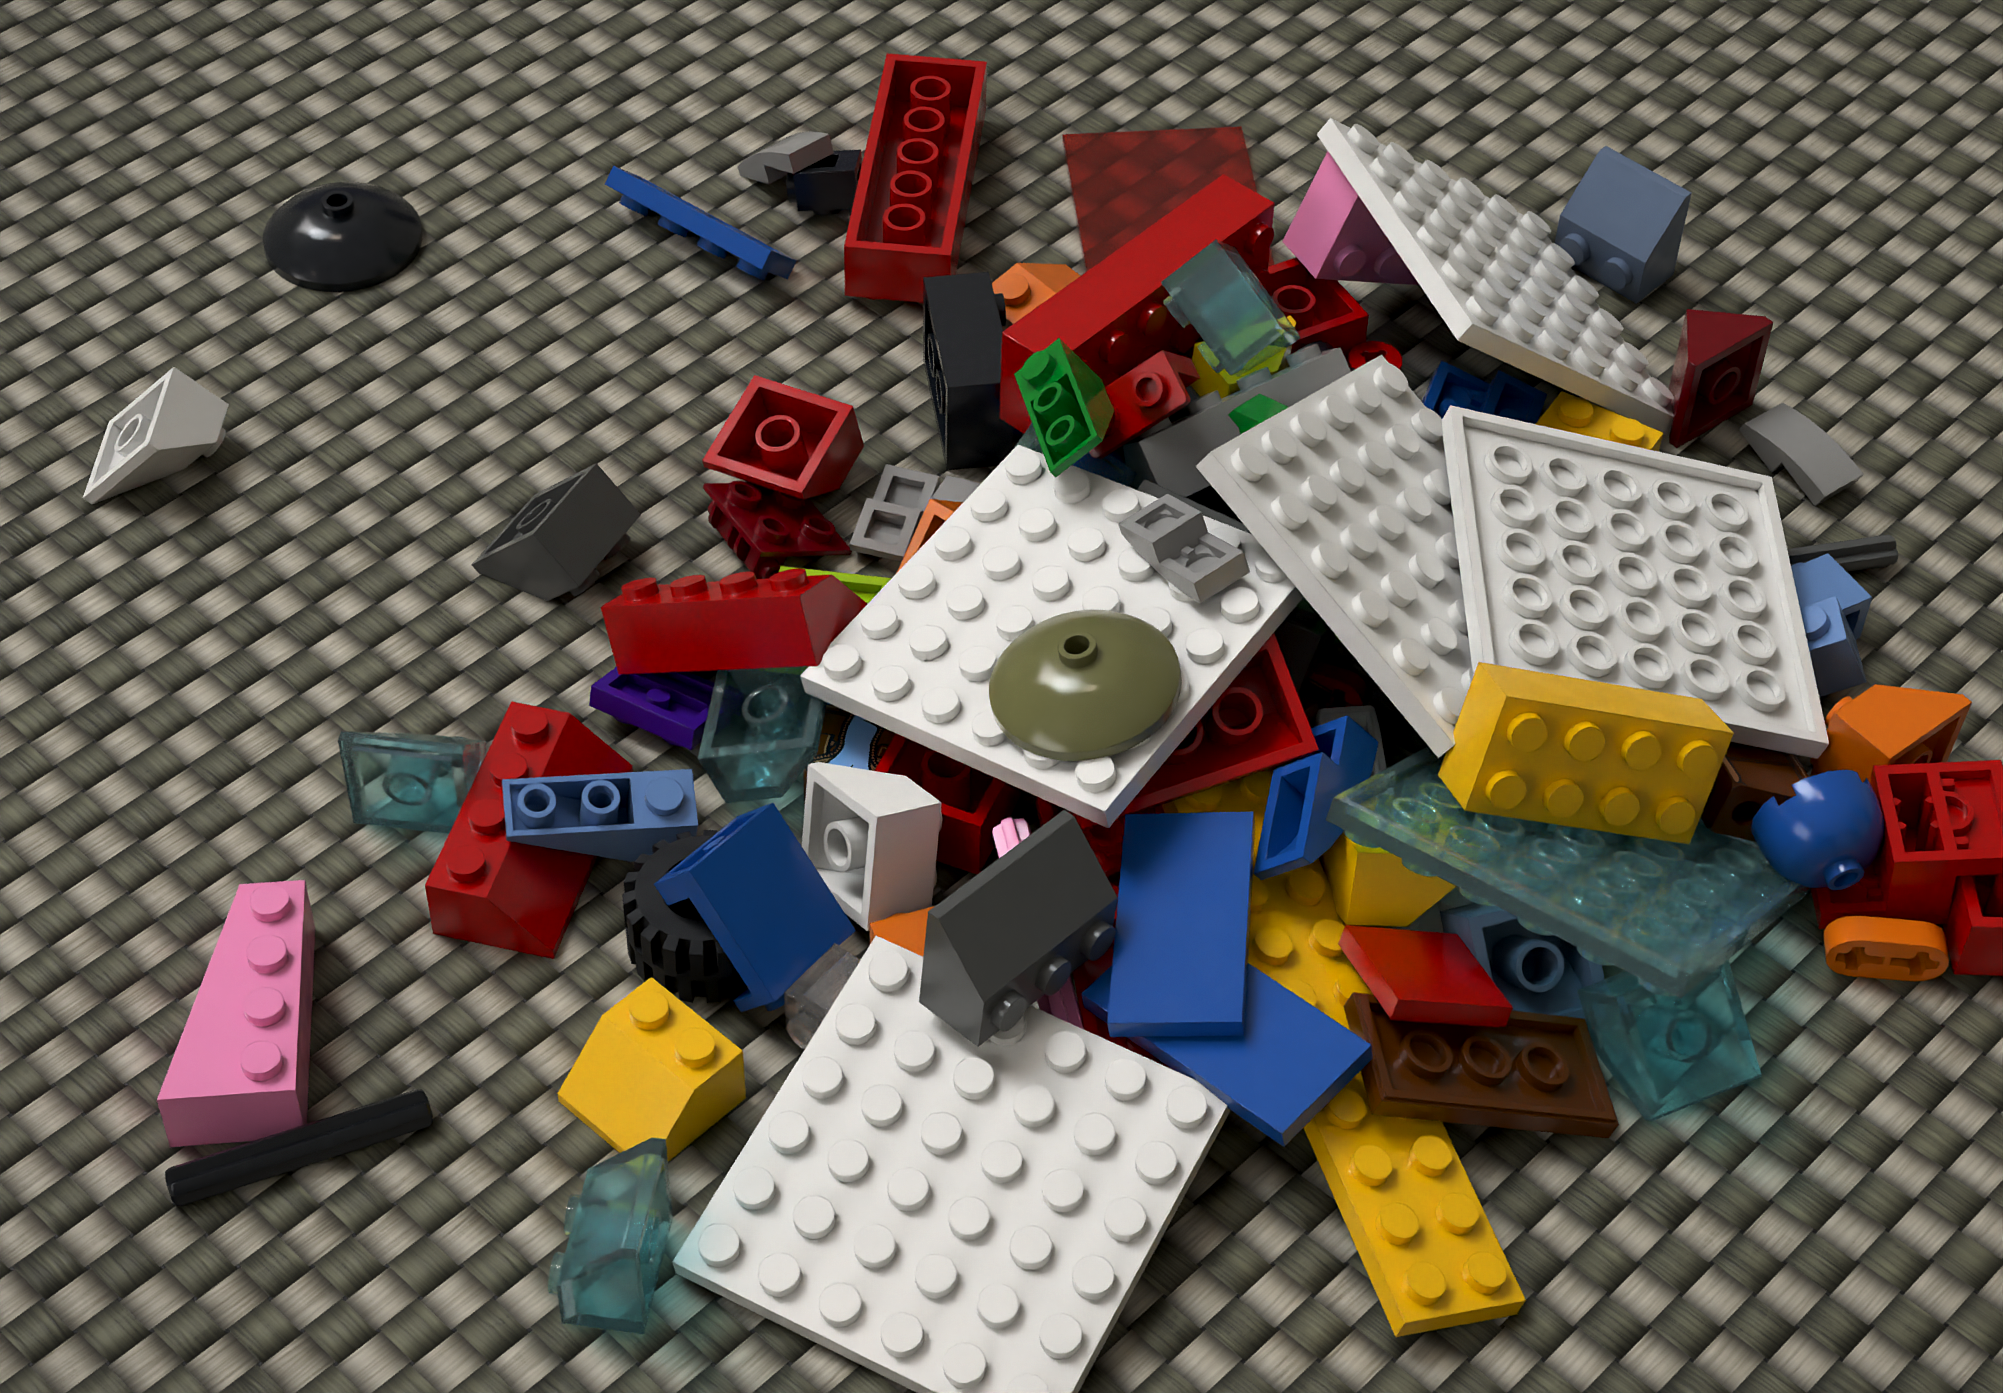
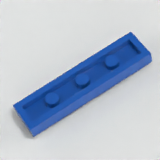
(714, 234)

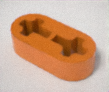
(1886, 948)

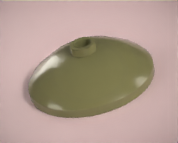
(1085, 685)

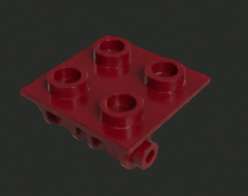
(769, 526)

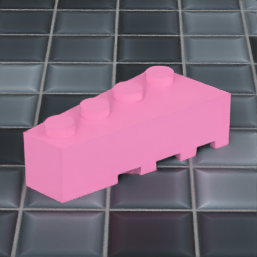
(1339, 236)
(249, 1030)

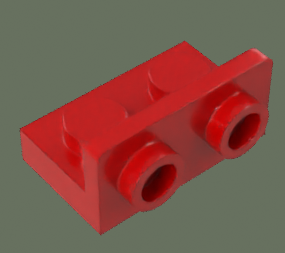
(1146, 398)

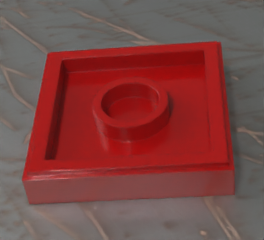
(1425, 976)

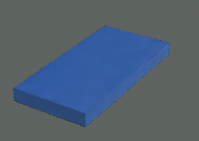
(1182, 925)
(1276, 1072)

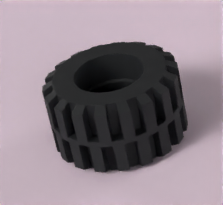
(665, 943)

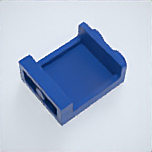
(760, 903)

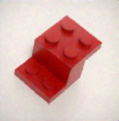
(1937, 827)

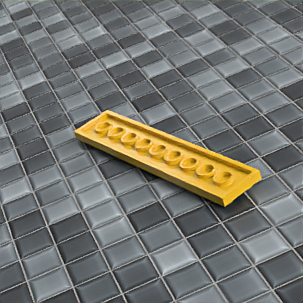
(1390, 1176)

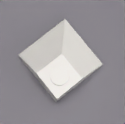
(157, 436)

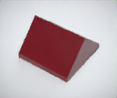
(1715, 370)

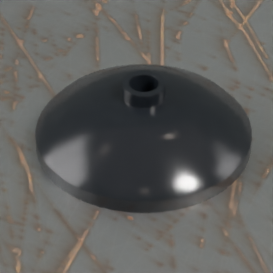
(342, 237)

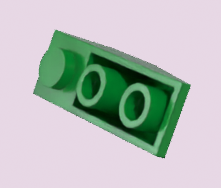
(1064, 404)

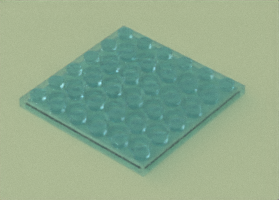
(1619, 898)

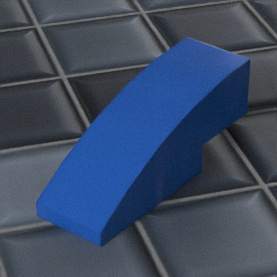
(1302, 794)

